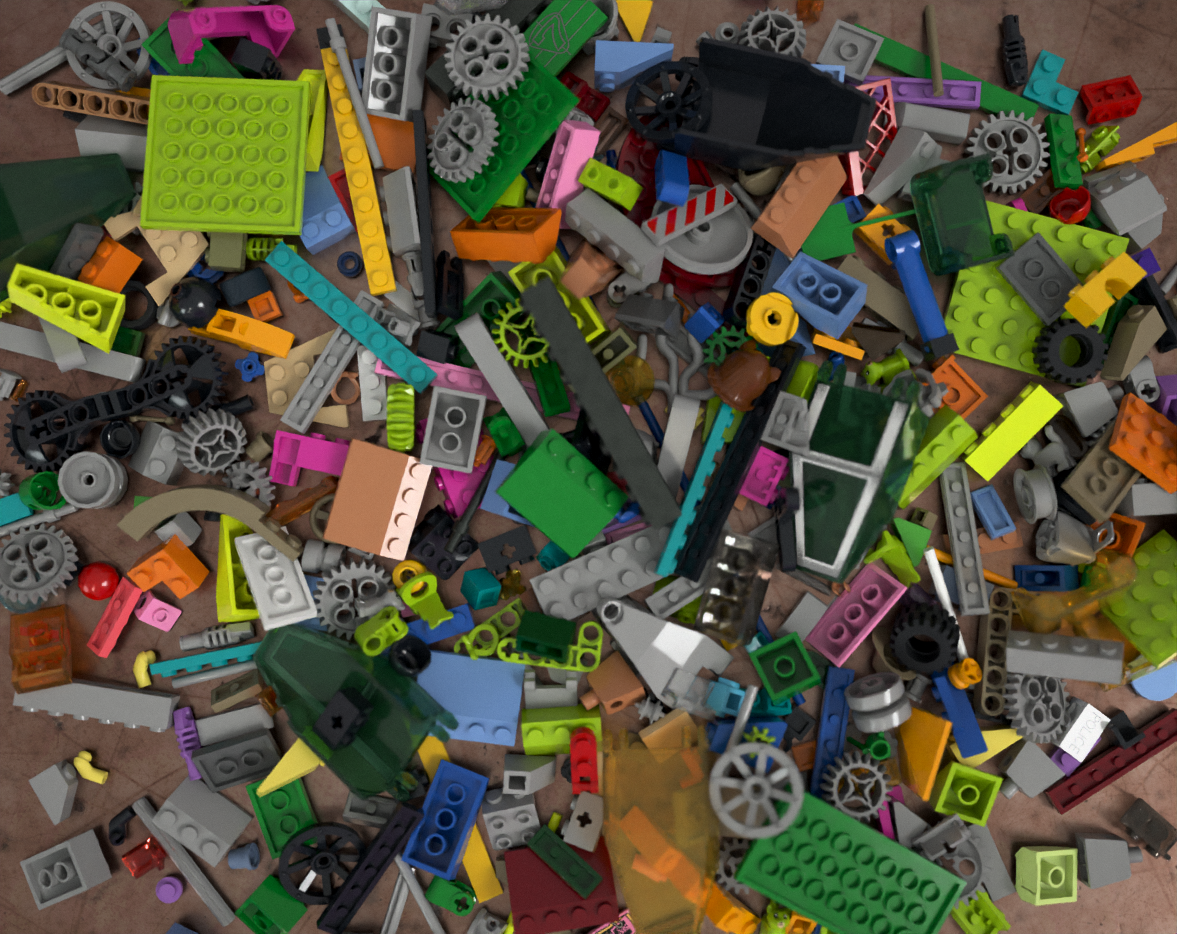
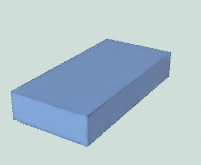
(992, 512)

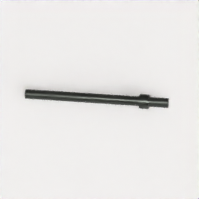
(461, 526)

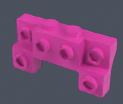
(311, 452)

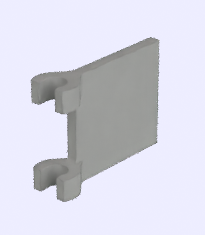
(550, 695)

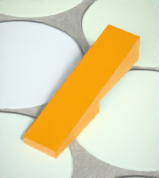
(1141, 150)

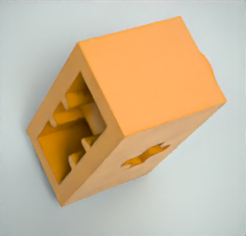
(872, 234)

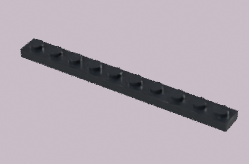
(735, 466)

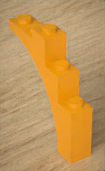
(729, 913)

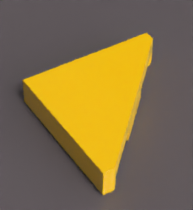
(634, 16)

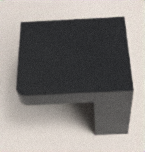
(1121, 731)

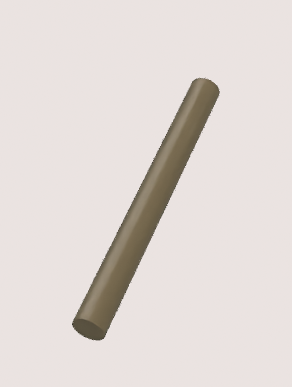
(934, 54)

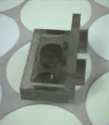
(1151, 828)

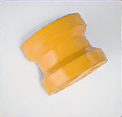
(964, 673)

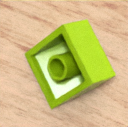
(964, 792)

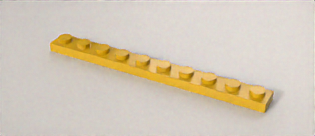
(360, 181)

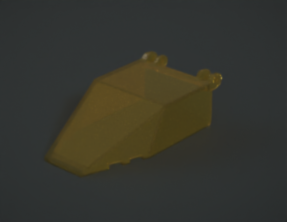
(661, 831)

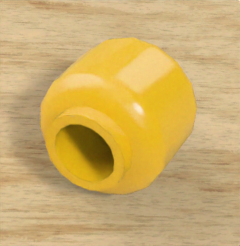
(401, 573)

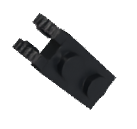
(449, 286)

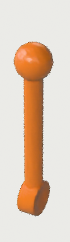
(1083, 156)

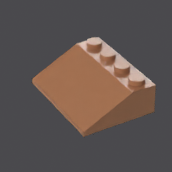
(377, 499)

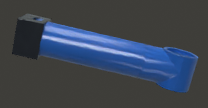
(904, 253)

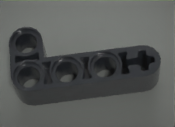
(752, 278)

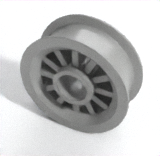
(1035, 494)

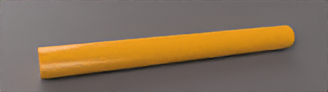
(988, 575)

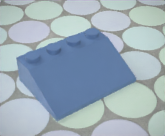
(478, 693)

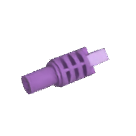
(188, 738)

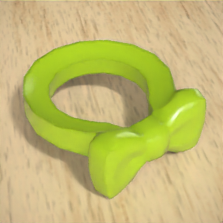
(475, 653)

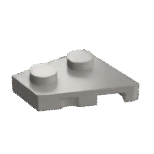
(788, 424)

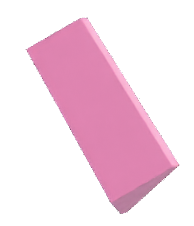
(855, 614)

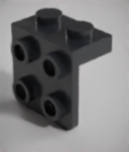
(430, 539)

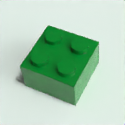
(785, 668)

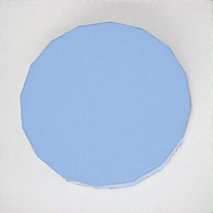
(1157, 685)

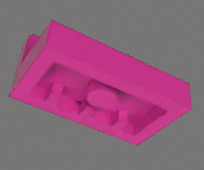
(764, 477)

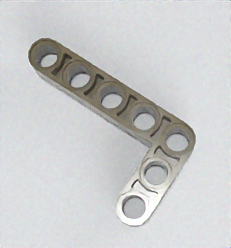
(999, 639)

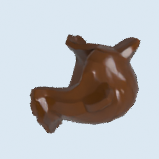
(742, 376)

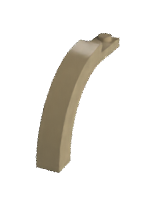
(215, 498)

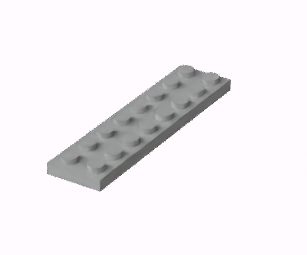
(605, 572)

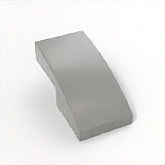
(803, 616)

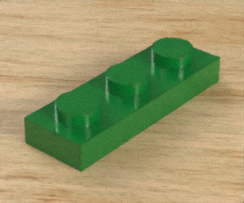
(1063, 151)

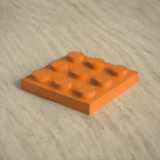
(1146, 441)

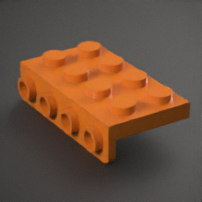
(963, 392)

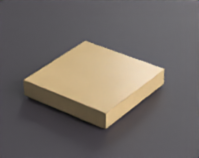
(668, 731)

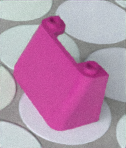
(263, 25)

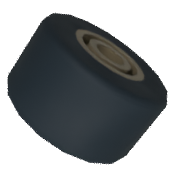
(245, 286)

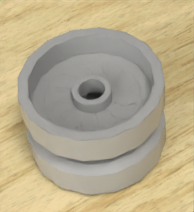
(92, 480)
(878, 702)

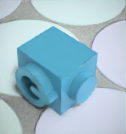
(726, 697)

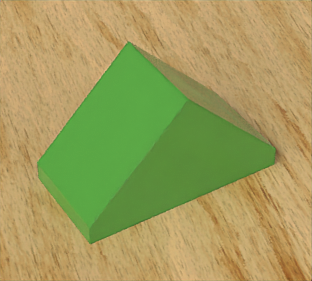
(912, 536)

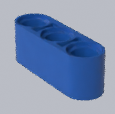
(671, 178)

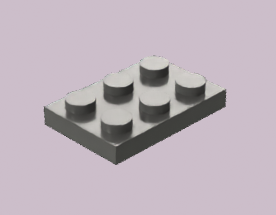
(1039, 278)
(237, 760)

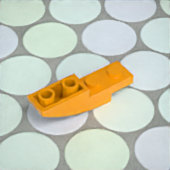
(247, 333)

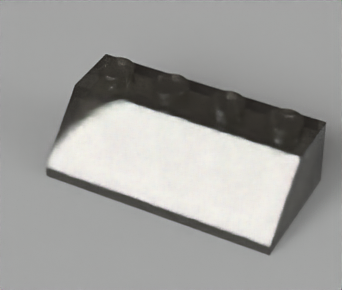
(736, 587)

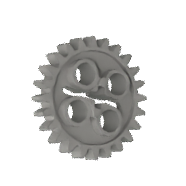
(482, 35)
(474, 126)
(1030, 150)
(57, 554)
(331, 602)
(1036, 706)
(967, 850)

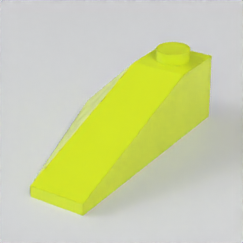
(317, 116)

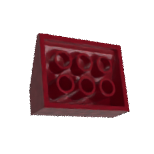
(547, 904)

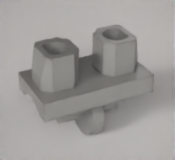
(397, 323)

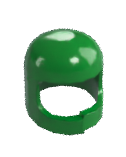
(33, 495)

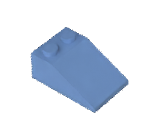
(622, 62)
(323, 214)
(821, 294)

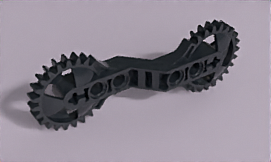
(116, 403)

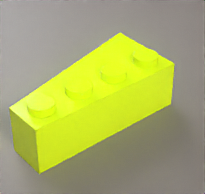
(69, 304)
(1011, 430)

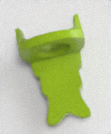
(894, 554)
(426, 601)

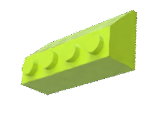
(942, 444)

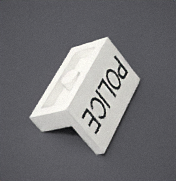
(1082, 729)

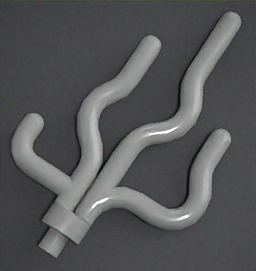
(673, 386)

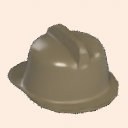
(883, 658)

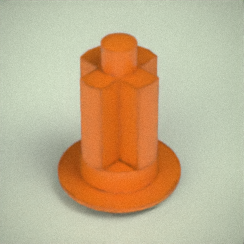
(484, 451)

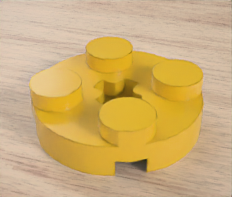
(758, 323)

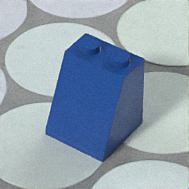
(721, 728)

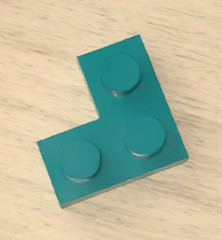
(1043, 86)

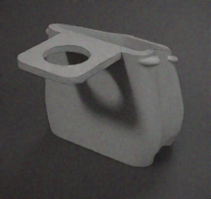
(1069, 540)

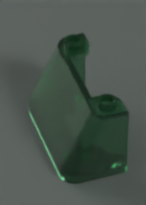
(956, 216)

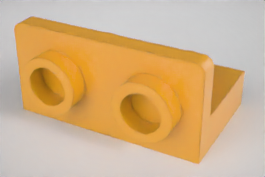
(846, 343)

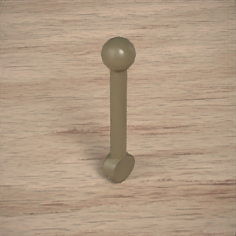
(168, 420)

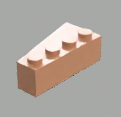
(589, 270)

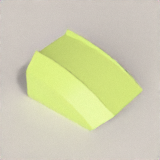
(1047, 874)

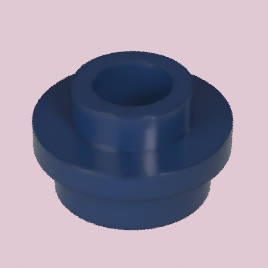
(349, 256)

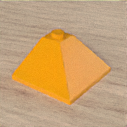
(920, 749)

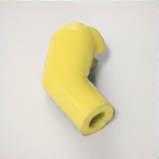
(140, 667)
(85, 769)

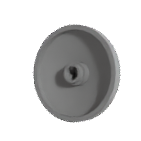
(713, 245)

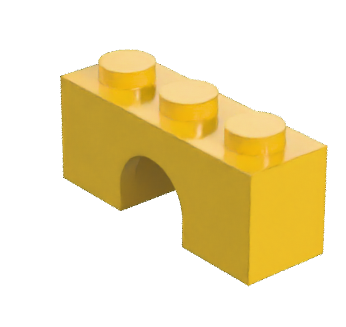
(1091, 300)

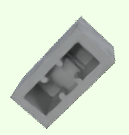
(586, 837)

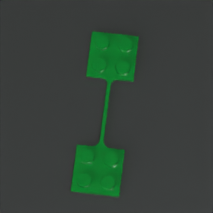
(834, 232)

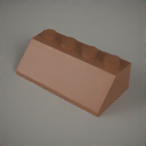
(800, 203)

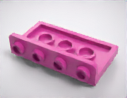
(456, 485)

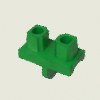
(504, 433)

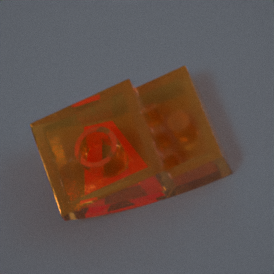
(40, 649)

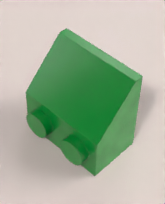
(271, 909)

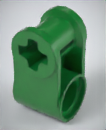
(449, 894)

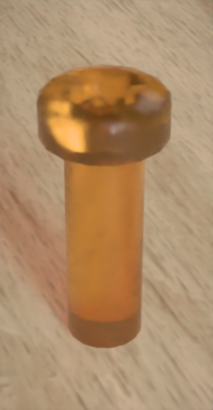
(18, 391)

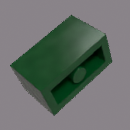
(545, 636)

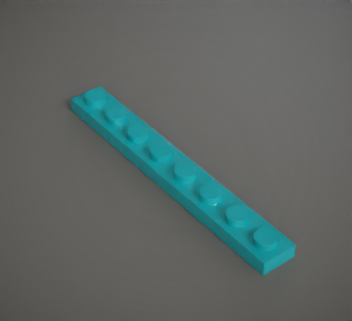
(351, 317)
(694, 490)

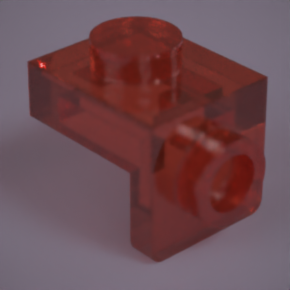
(144, 858)

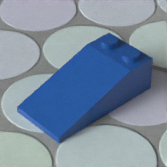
(448, 821)

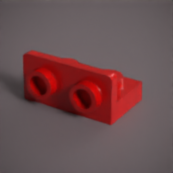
(1111, 99)

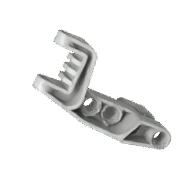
(657, 644)

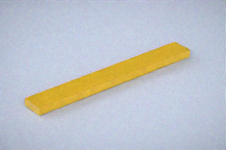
(476, 858)

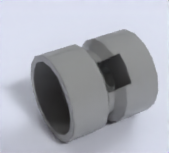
(320, 557)

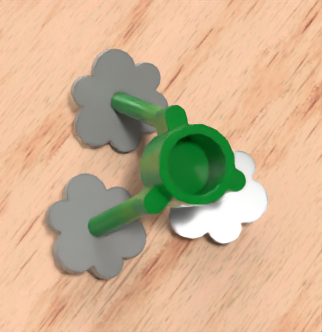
(878, 745)

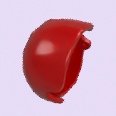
(1071, 205)
(98, 580)

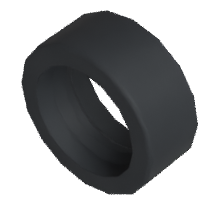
(150, 314)

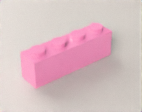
(569, 156)

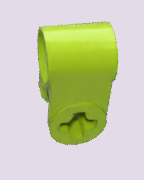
(380, 631)

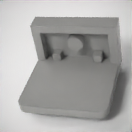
(509, 818)

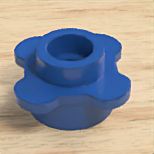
(257, 367)

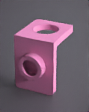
(156, 612)

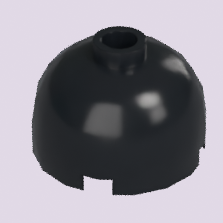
(194, 301)

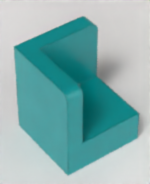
(480, 588)

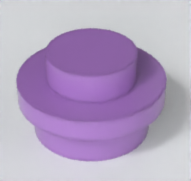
(169, 889)

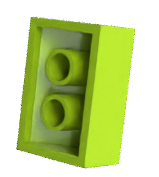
(549, 729)

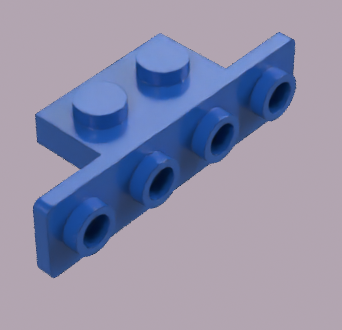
(960, 714)

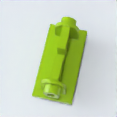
(1102, 140)

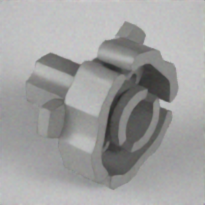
(929, 395)

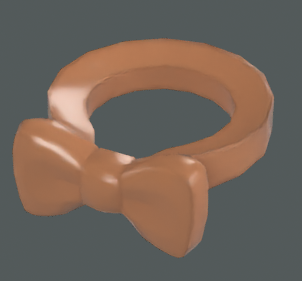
(352, 376)

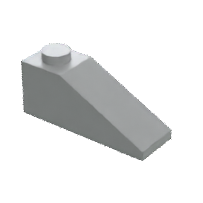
(902, 160)

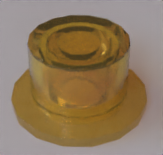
(632, 380)

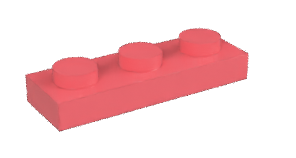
(114, 617)

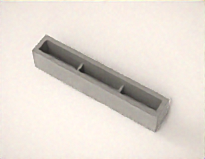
(105, 703)

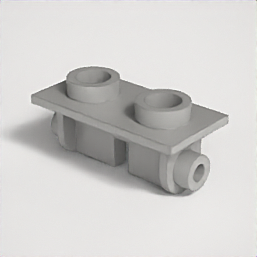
(931, 841)

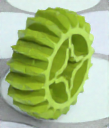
(519, 353)
(401, 417)

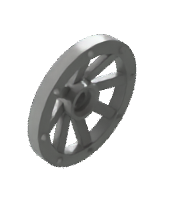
(110, 40)
(722, 810)

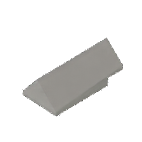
(106, 136)

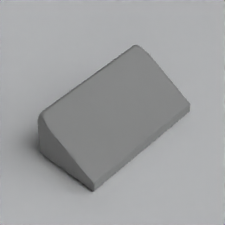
(368, 812)

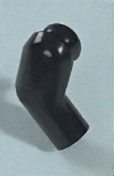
(118, 826)

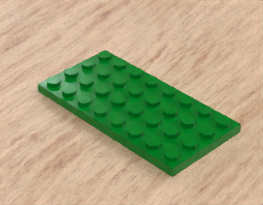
(848, 874)

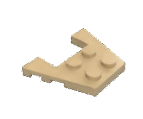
(175, 249)
(287, 375)

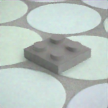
(850, 48)

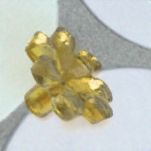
(511, 585)

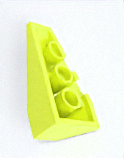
(232, 590)

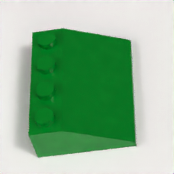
(561, 493)

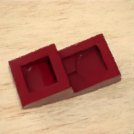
(590, 101)

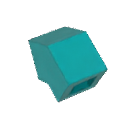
(758, 642)

